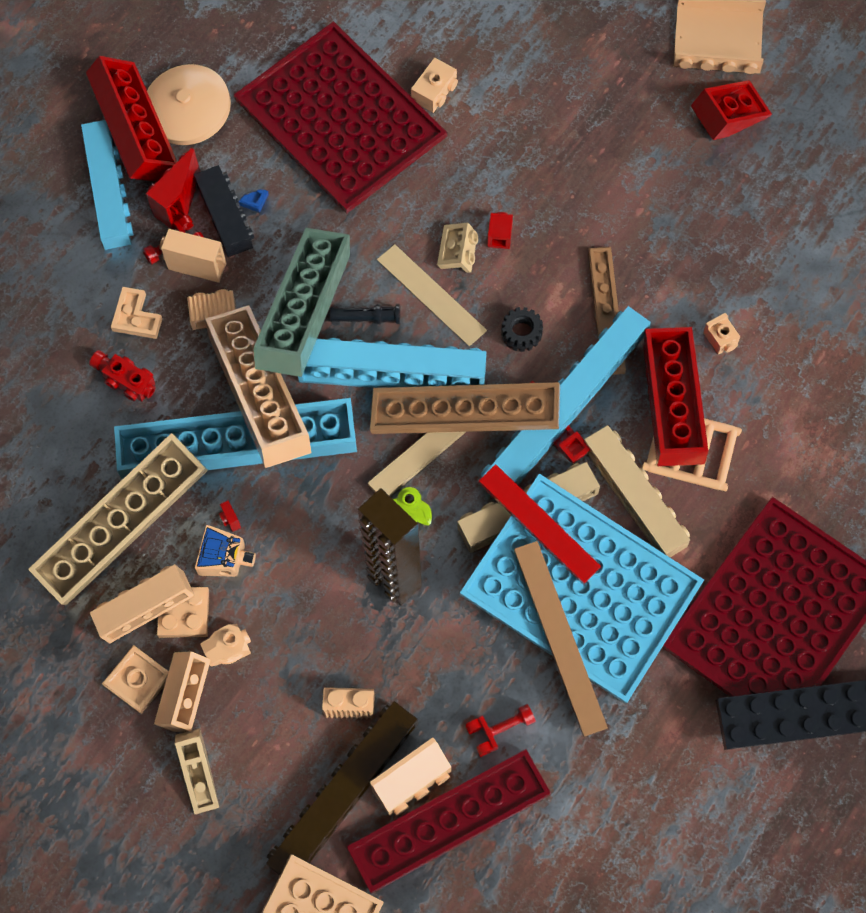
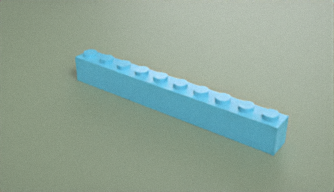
(575, 392)

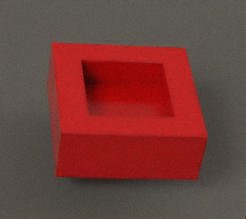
(228, 516)

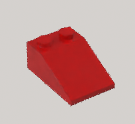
(729, 108)

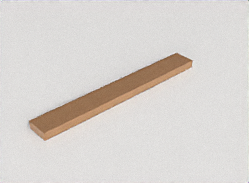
(560, 639)

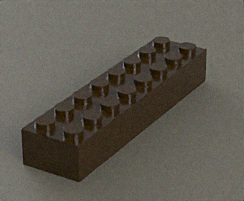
(390, 547)

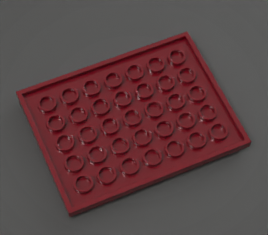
(340, 116)
(774, 608)

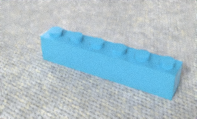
(106, 185)

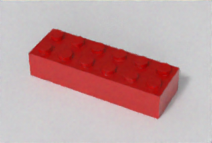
(131, 118)
(675, 397)

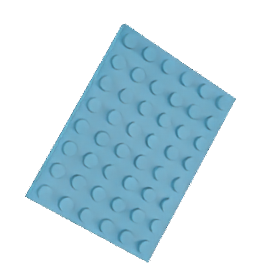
(614, 617)

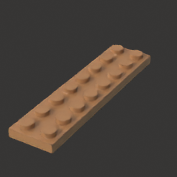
(465, 408)

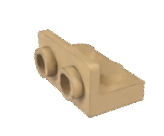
(458, 247)

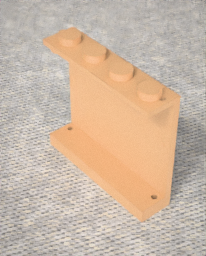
(719, 35)

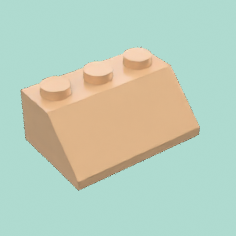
(411, 777)

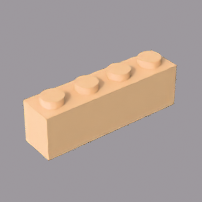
(141, 603)

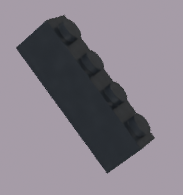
(224, 211)

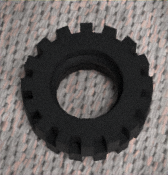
(528, 318)

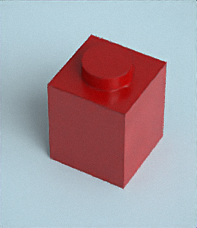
(500, 230)

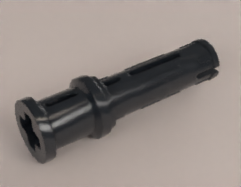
(358, 314)

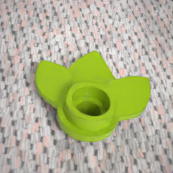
(417, 509)

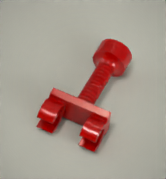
(183, 225)
(524, 716)

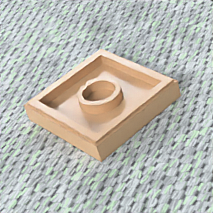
(136, 679)

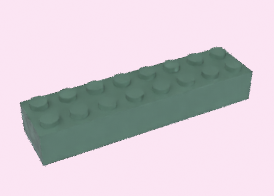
(302, 302)

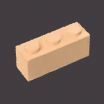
(182, 691)

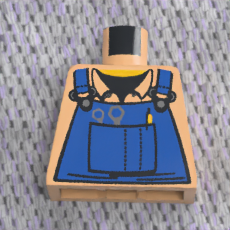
(222, 554)

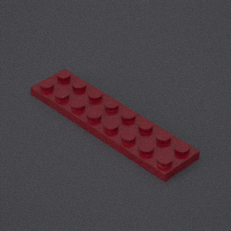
(448, 821)

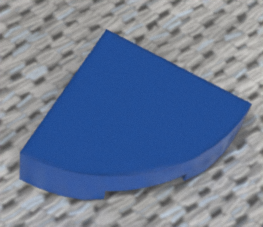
(254, 200)

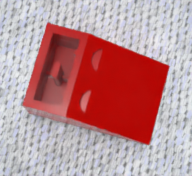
(174, 192)

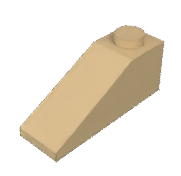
(196, 770)

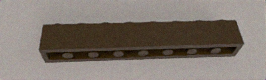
(346, 787)

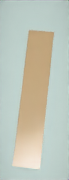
(432, 295)

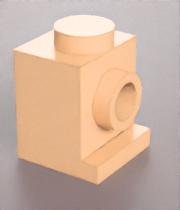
(720, 342)

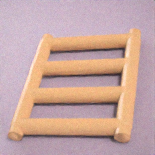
(697, 478)

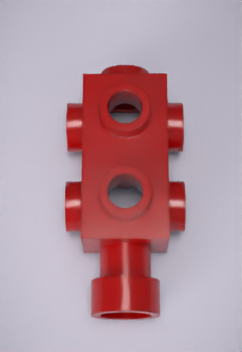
(125, 376)

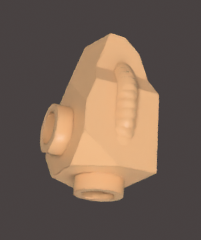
(226, 645)

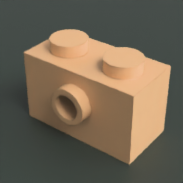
(434, 85)

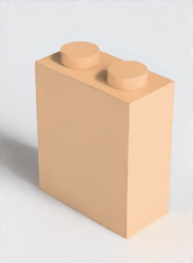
(193, 255)

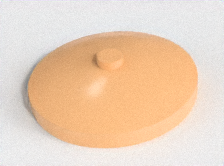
(190, 103)

